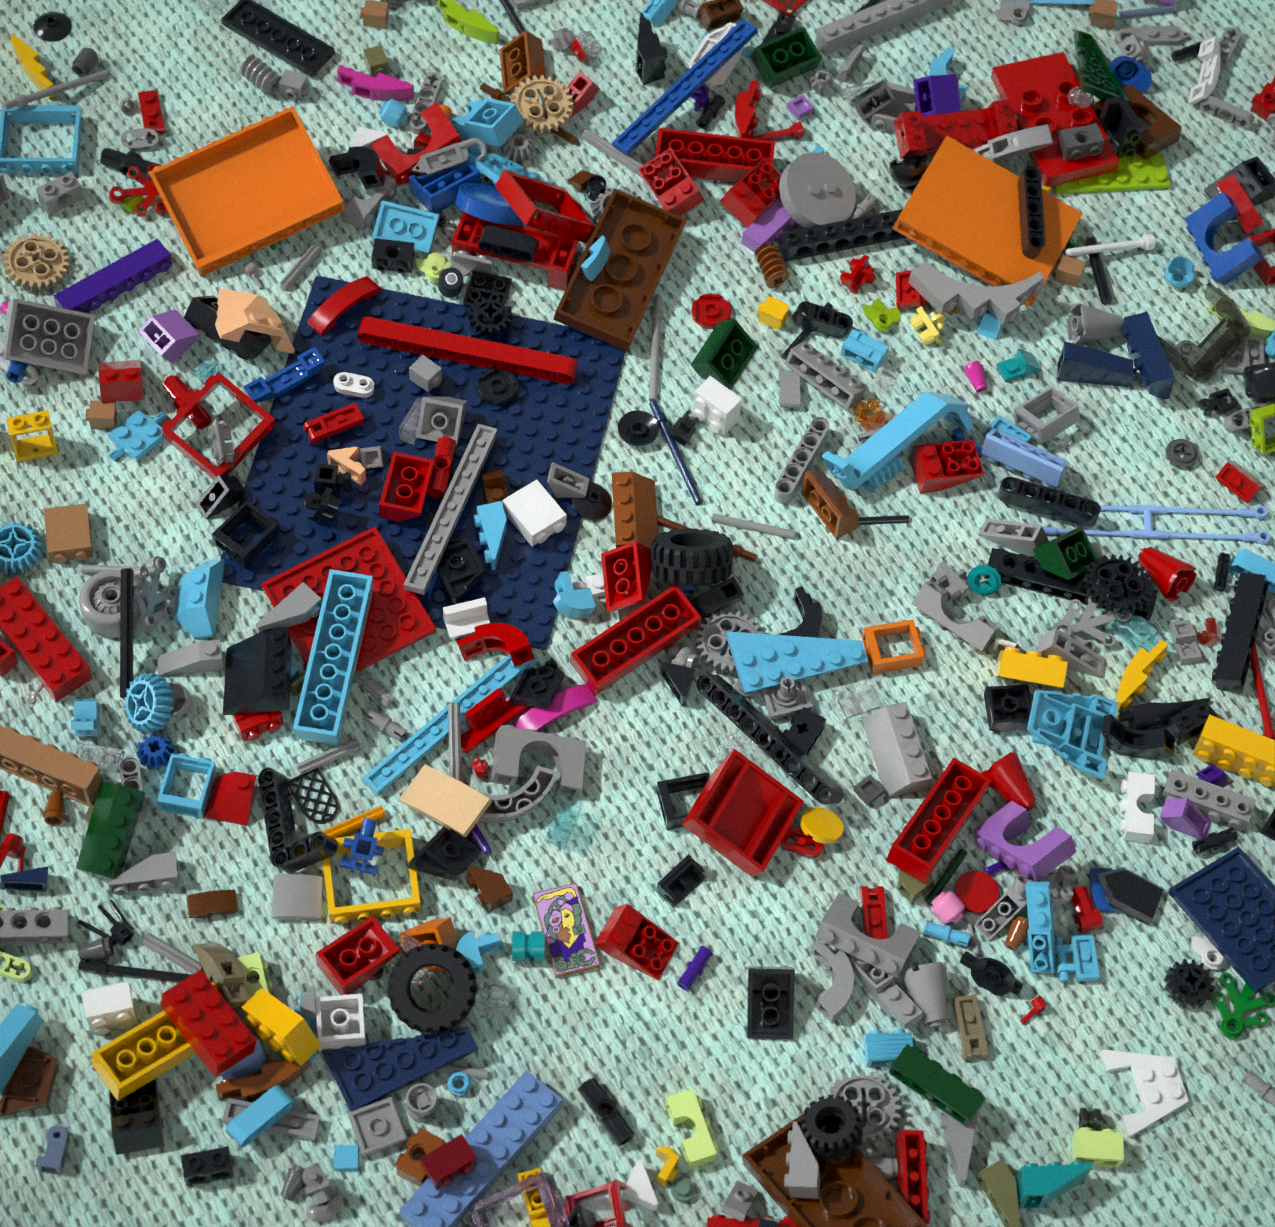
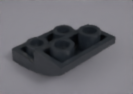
(486, 285)

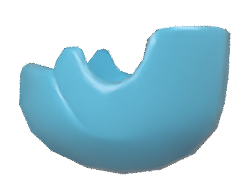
(1181, 268)

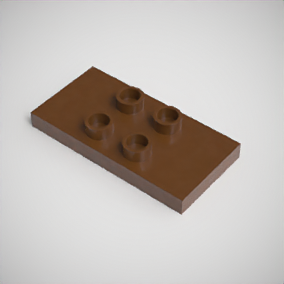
(640, 248)
(849, 1189)

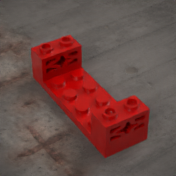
(972, 128)
(554, 253)

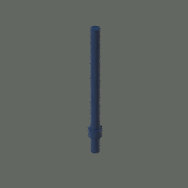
(662, 422)

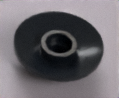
(52, 26)
(638, 421)
(590, 508)
(993, 976)

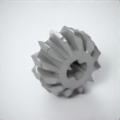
(518, 148)

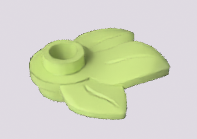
(432, 266)

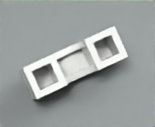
(1136, 824)

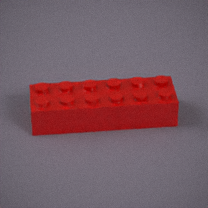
(713, 154)
(635, 639)
(40, 642)
(938, 820)

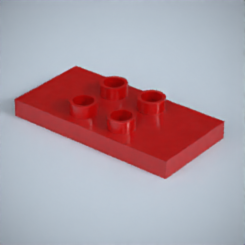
(1041, 98)

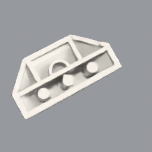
(708, 43)

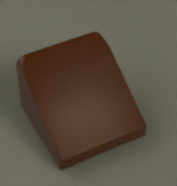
(579, 180)

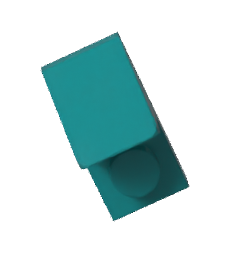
(1018, 367)

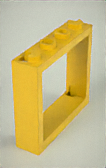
(381, 909)

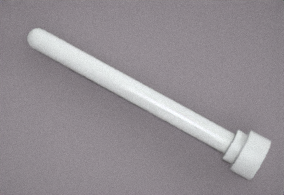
(1146, 242)

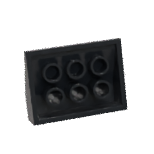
(258, 673)

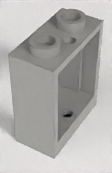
(1025, 414)

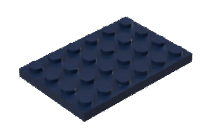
(1236, 913)

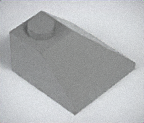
(441, 418)

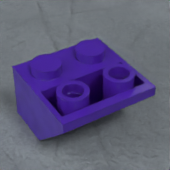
(937, 94)

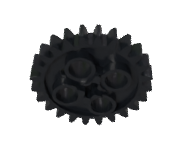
(1118, 584)

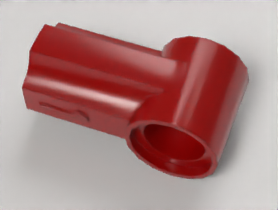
(1086, 914)

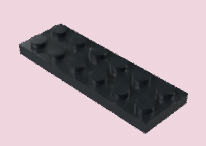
(278, 36)

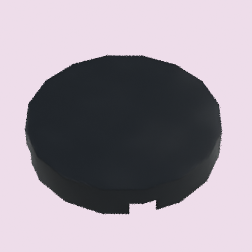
(497, 387)

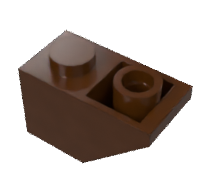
(490, 886)

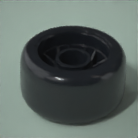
(1259, 381)

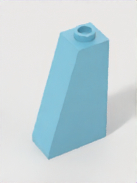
(15, 1037)

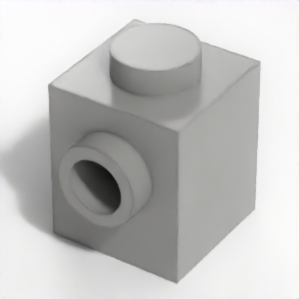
(293, 85)
(425, 373)

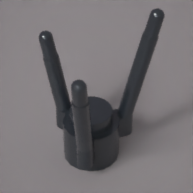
(120, 931)

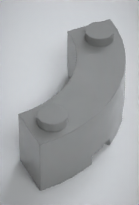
(517, 804)

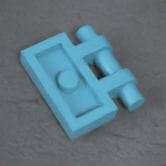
(1083, 956)

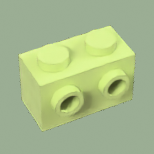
(1098, 1147)

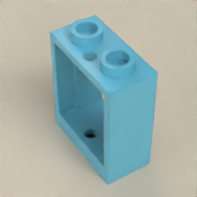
(182, 805)

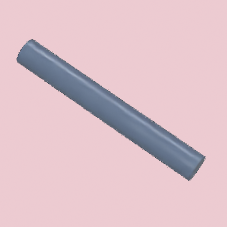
(1147, 11)

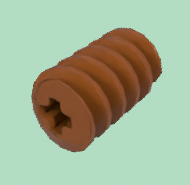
(771, 265)

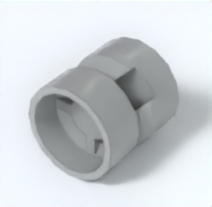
(421, 1102)

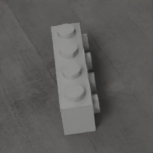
(825, 375)
(1212, 800)

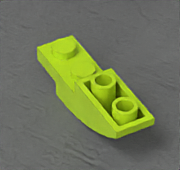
(468, 23)

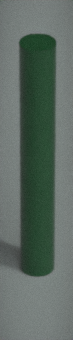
(948, 873)

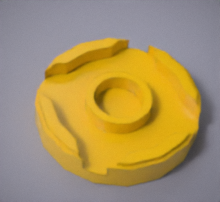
(821, 825)

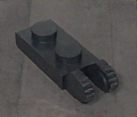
(778, 28)

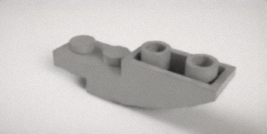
(1016, 143)
(887, 993)

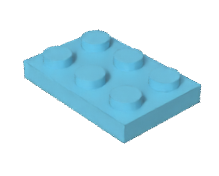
(406, 225)

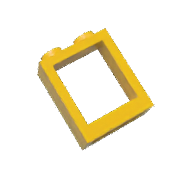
(25, 448)

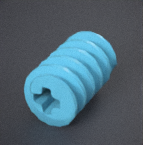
(885, 472)

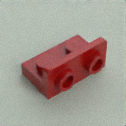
(906, 294)

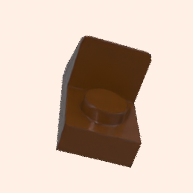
(494, 486)

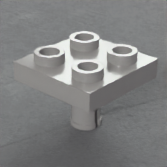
(786, 698)

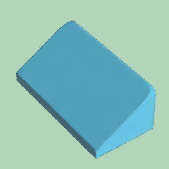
(658, 10)

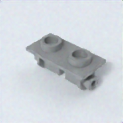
(221, 450)

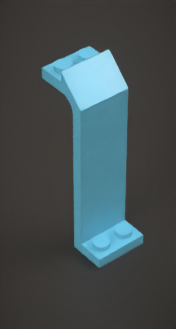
(897, 436)

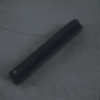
(1099, 273)

